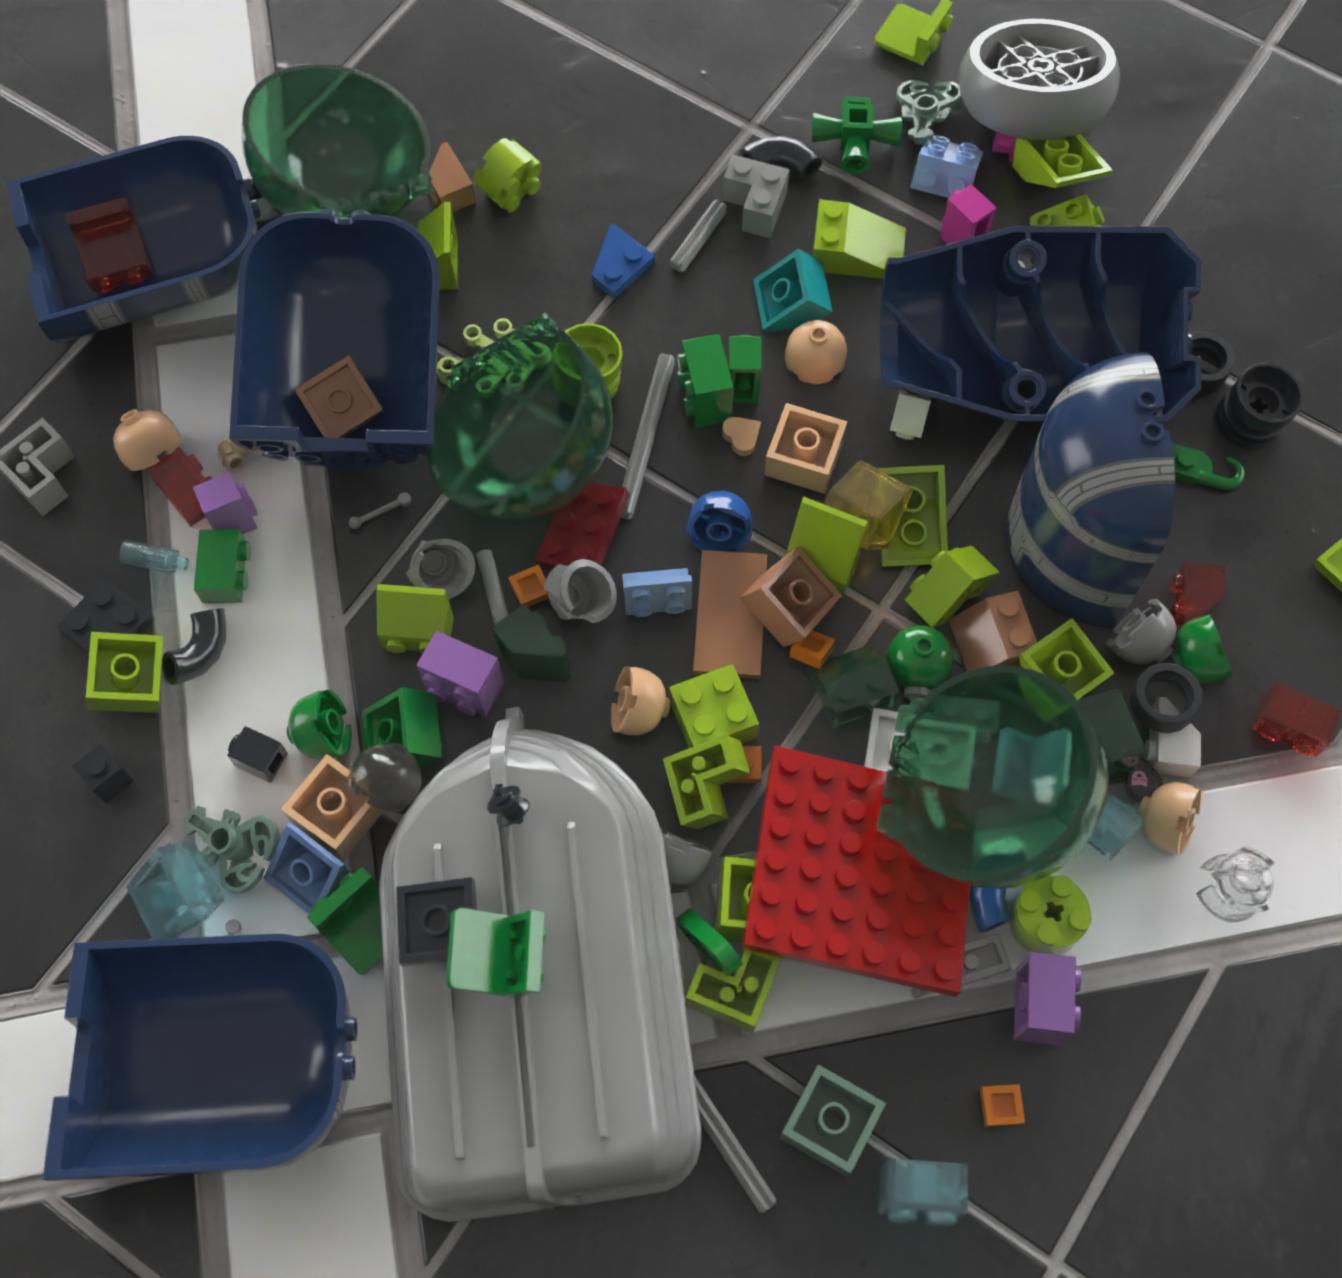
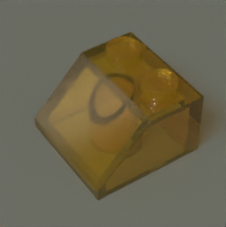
(874, 498)

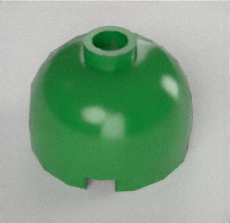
(1201, 651)
(920, 657)
(318, 726)

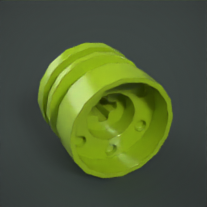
(604, 350)

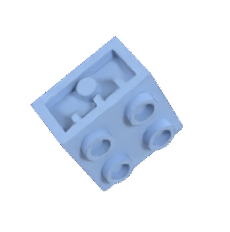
(657, 592)

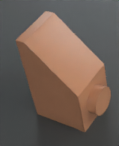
(450, 181)

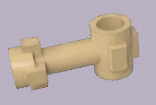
(232, 455)

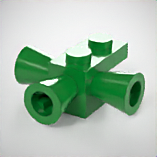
(856, 132)

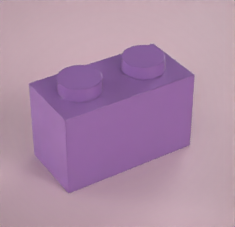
(226, 503)

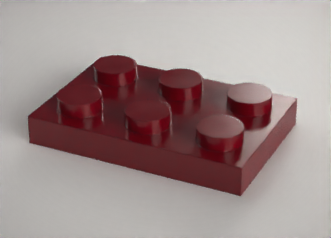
(583, 527)

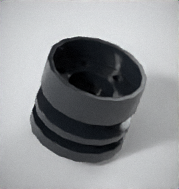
(1259, 405)

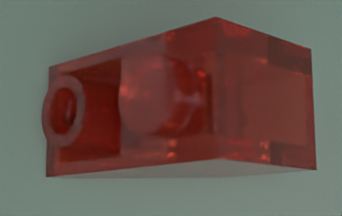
(1197, 591)

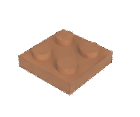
(339, 399)

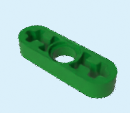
(709, 942)

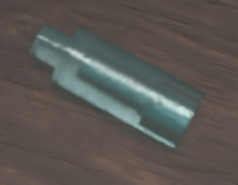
(152, 557)

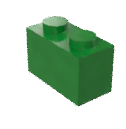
(745, 367)
(221, 566)

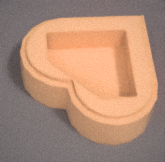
(742, 434)

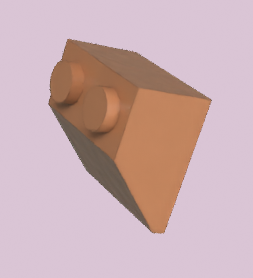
(791, 597)
(992, 632)

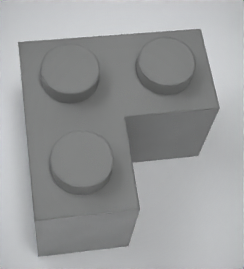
(757, 188)
(30, 465)

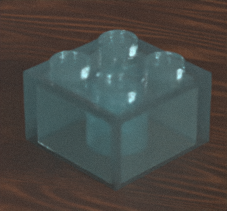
(923, 1190)

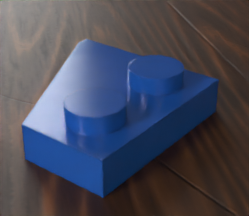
(620, 262)

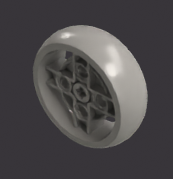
(1039, 79)

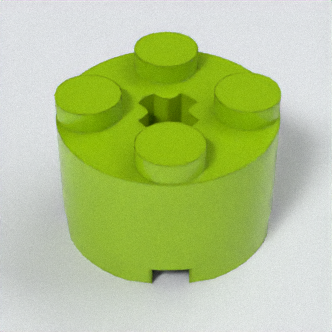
(508, 174)
(1057, 897)

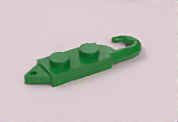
(1196, 467)

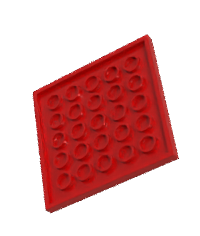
(841, 890)

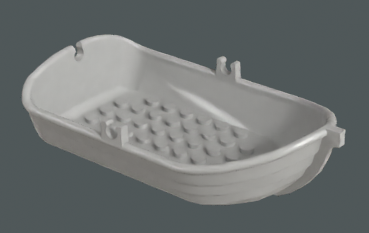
(562, 1087)

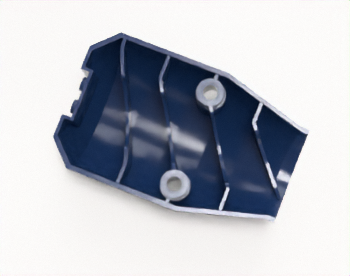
(981, 327)

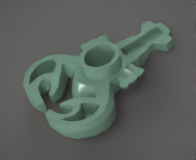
(926, 108)
(234, 844)

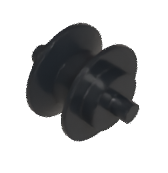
(508, 805)

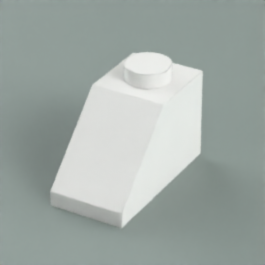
(910, 415)

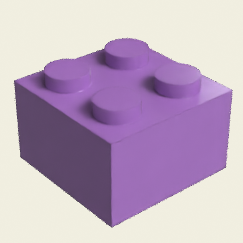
(460, 674)
(1046, 998)

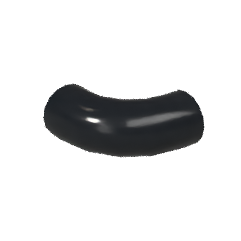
(784, 153)
(202, 650)

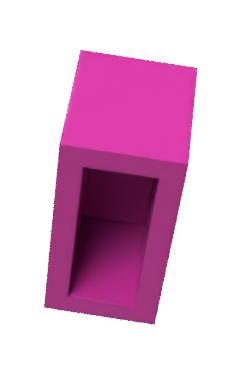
(966, 215)

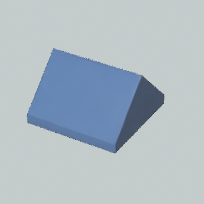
(303, 869)

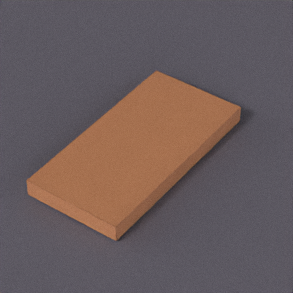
(725, 625)

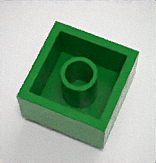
(705, 380)

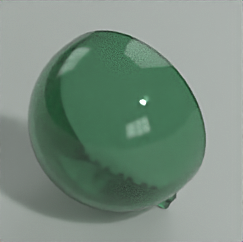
(334, 142)
(521, 425)
(995, 778)

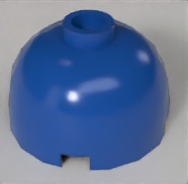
(720, 522)

